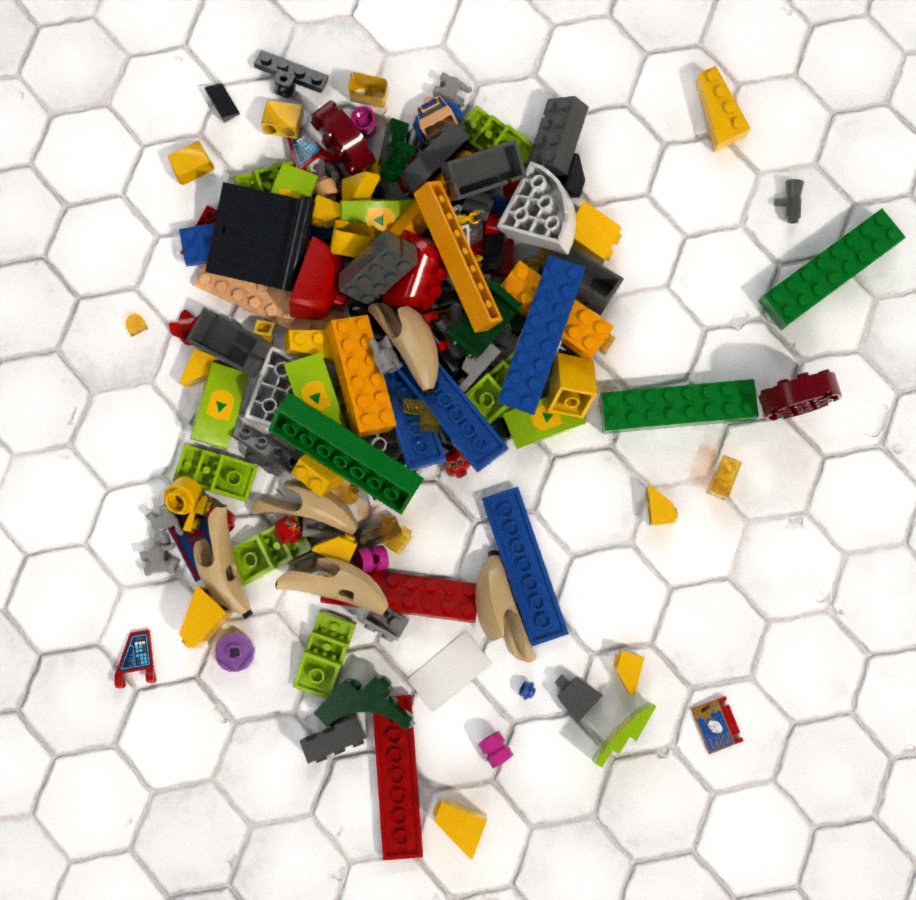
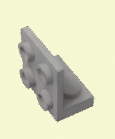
(391, 628)

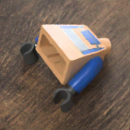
(434, 116)

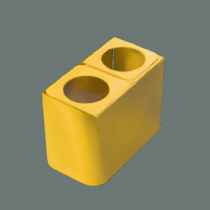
(366, 82)
(282, 119)
(190, 163)
(350, 238)

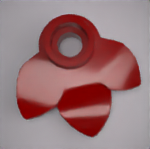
(183, 327)

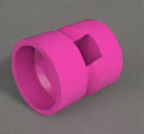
(365, 121)
(371, 559)
(496, 750)

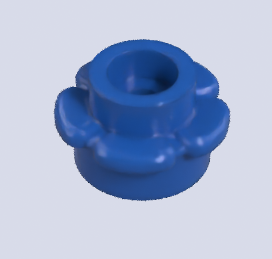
(527, 690)

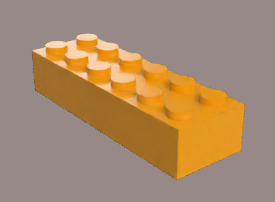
(584, 329)
(359, 377)

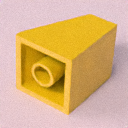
(595, 233)
(571, 386)
(316, 476)
(202, 619)
(461, 824)

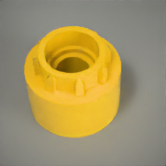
(182, 495)

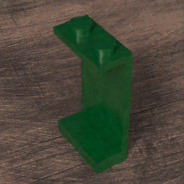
(476, 343)

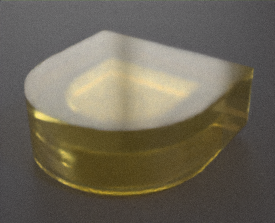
(135, 324)
(607, 344)
(348, 494)

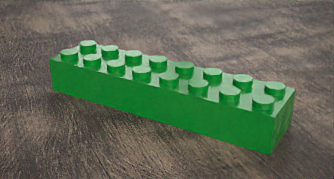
(831, 269)
(678, 406)
(345, 453)

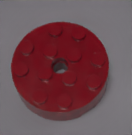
(342, 138)
(799, 395)

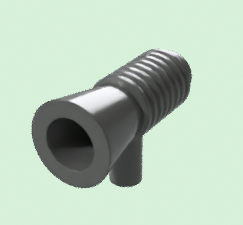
(333, 171)
(793, 201)
(441, 328)

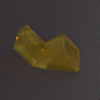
(535, 262)
(428, 421)

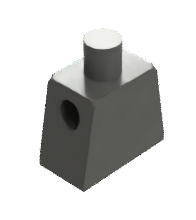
(576, 696)

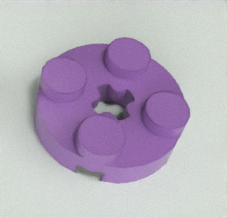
(235, 663)

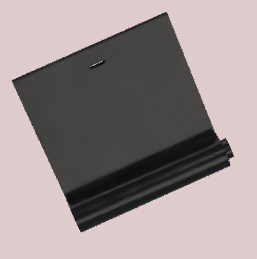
(260, 236)

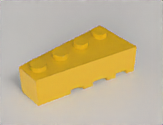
(720, 109)
(308, 342)

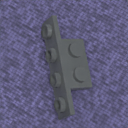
(265, 451)

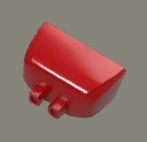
(317, 283)
(422, 283)

